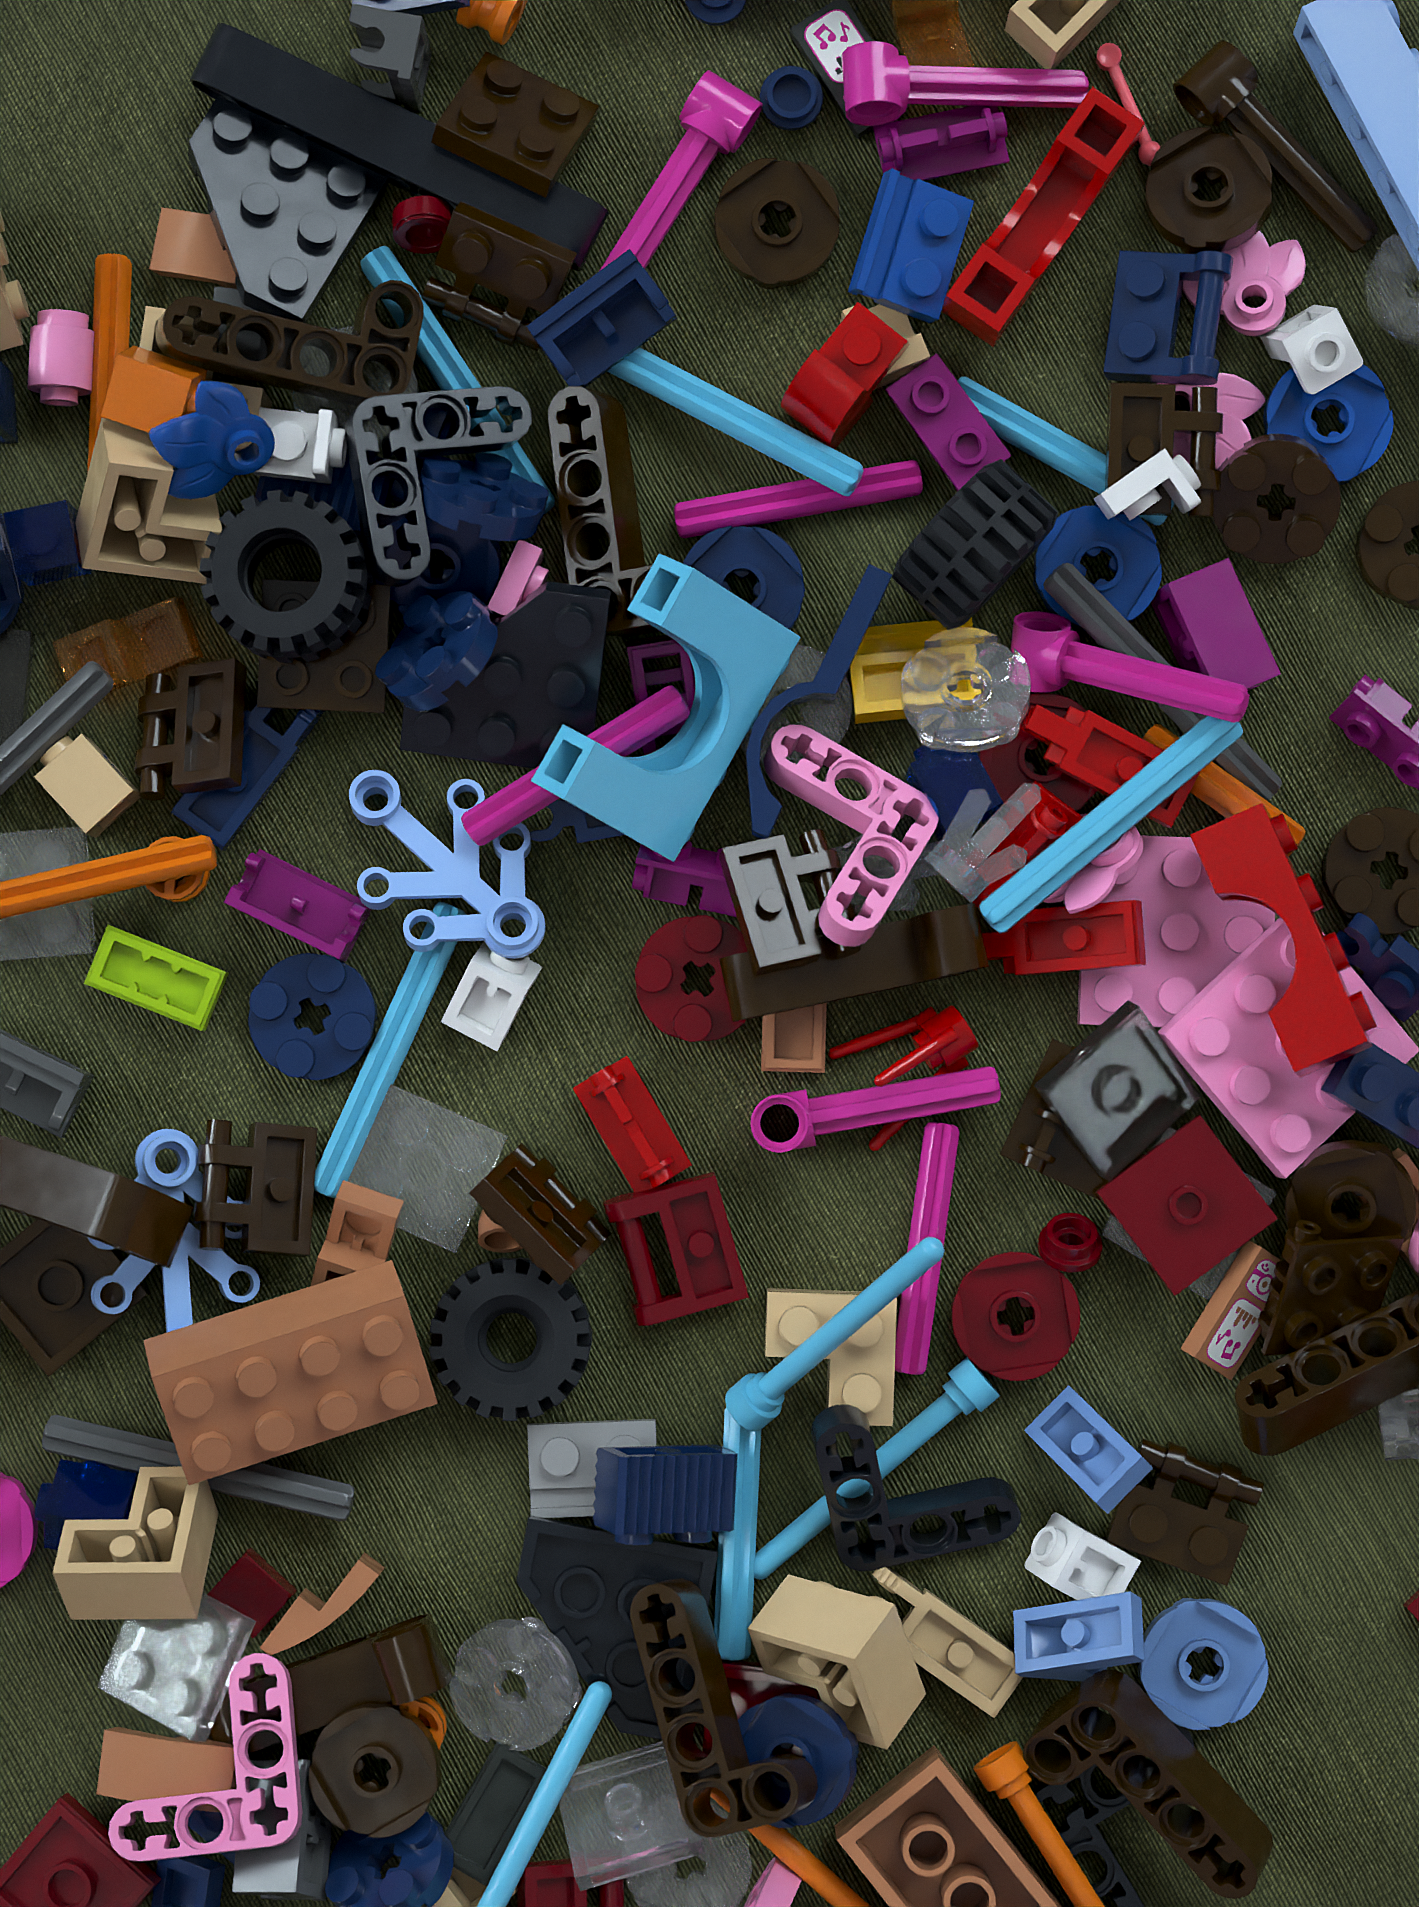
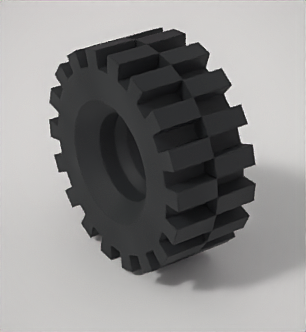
(498, 1386)

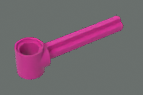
(882, 83)
(715, 121)
(1057, 657)
(878, 1105)

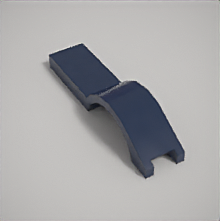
(825, 686)

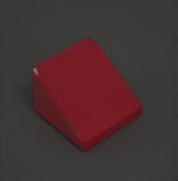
(253, 1589)

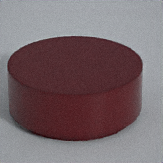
(421, 223)

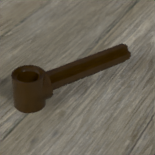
(1221, 90)

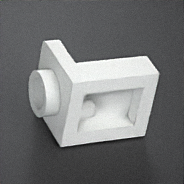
(1315, 346)
(304, 445)
(1137, 489)
(490, 996)
(1079, 1560)

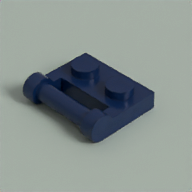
(1148, 314)

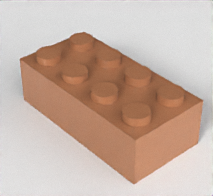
(289, 1372)
(936, 1845)

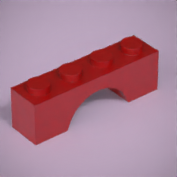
(1043, 217)
(1317, 1014)

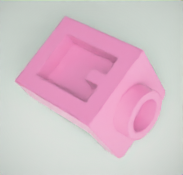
(519, 579)

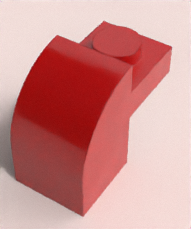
(838, 379)

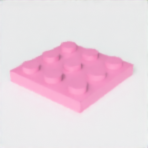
(1186, 935)
(1241, 1065)

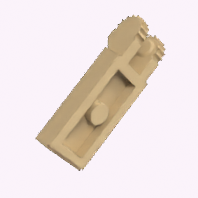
(954, 1646)

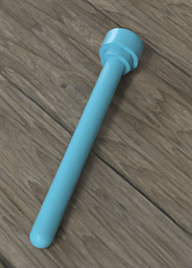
(964, 1393)
(759, 1396)
(547, 1796)

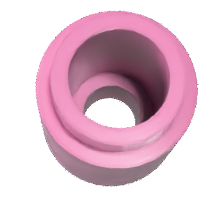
(61, 357)

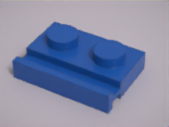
(911, 246)

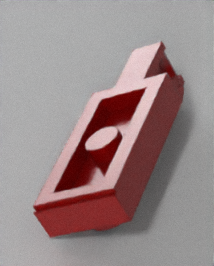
(1099, 754)
(1066, 942)

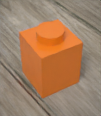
(150, 389)

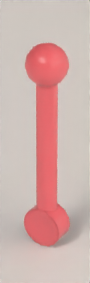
(1108, 59)

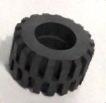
(974, 544)
(244, 545)

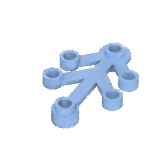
(452, 875)
(176, 1280)

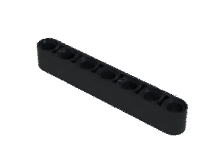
(383, 138)

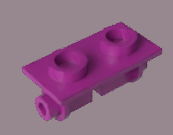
(943, 142)
(946, 421)
(1373, 721)
(672, 880)

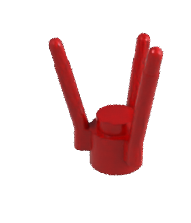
(941, 1041)

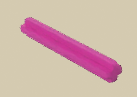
(795, 500)
(620, 735)
(928, 1220)

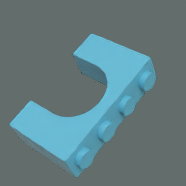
(735, 665)

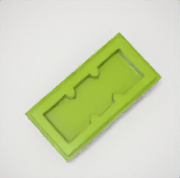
(156, 978)

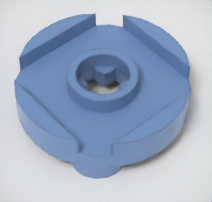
(1211, 1700)

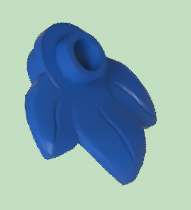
(205, 442)

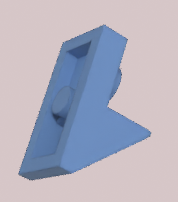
(1088, 1449)
(1078, 1637)

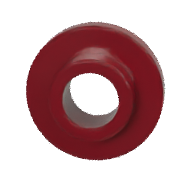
(1070, 1243)

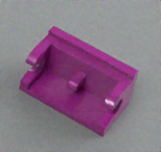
(1214, 627)
(299, 904)

